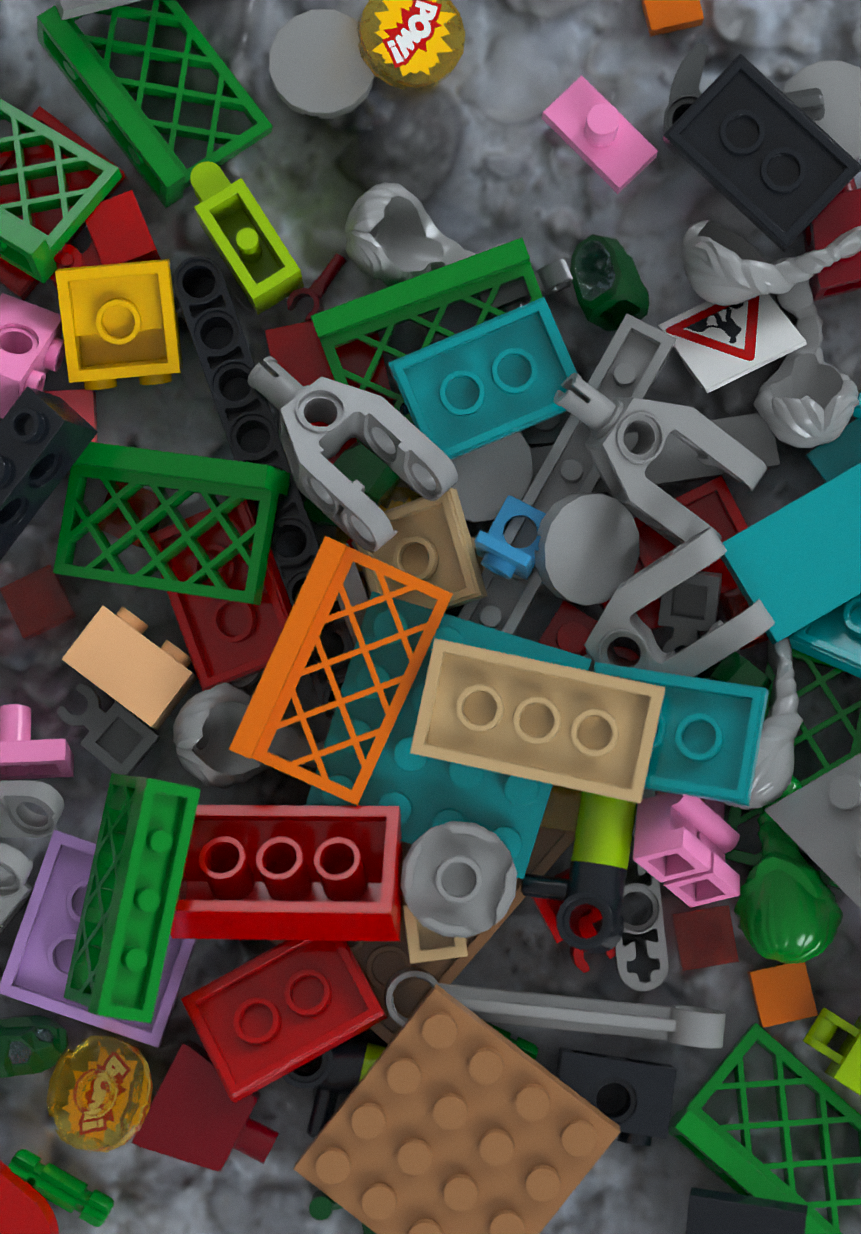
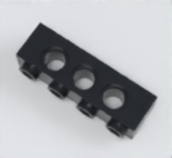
(37, 449)

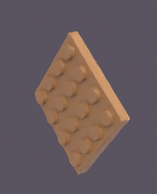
(456, 1133)

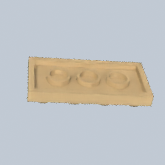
(538, 720)

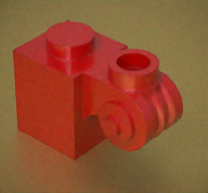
(116, 234)

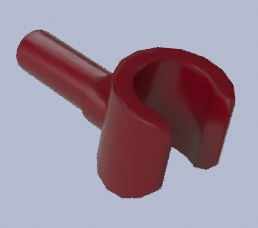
(318, 287)

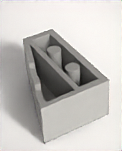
(827, 824)

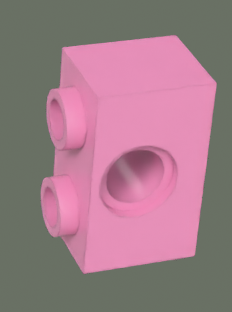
(28, 348)

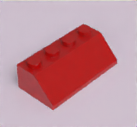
(292, 874)

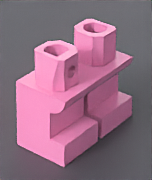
(685, 847)

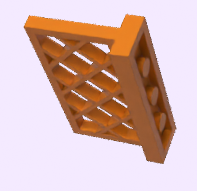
(294, 651)

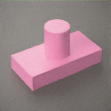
(599, 134)
(26, 757)

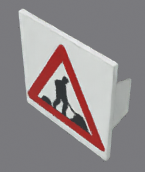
(731, 340)

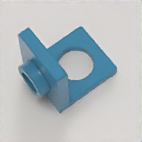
(497, 553)

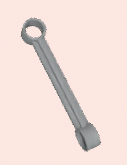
(673, 1023)

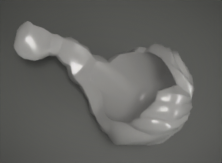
(395, 236)
(732, 270)
(806, 398)
(208, 728)
(776, 746)

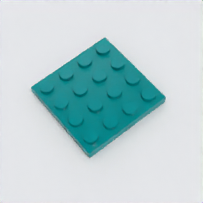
(422, 786)

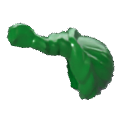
(783, 901)

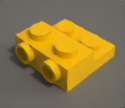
(119, 323)

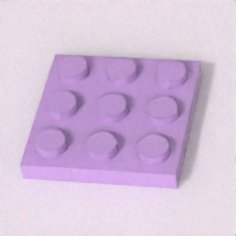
(47, 938)

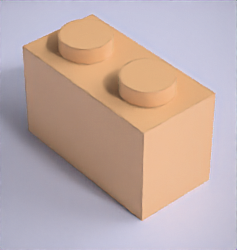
(130, 666)

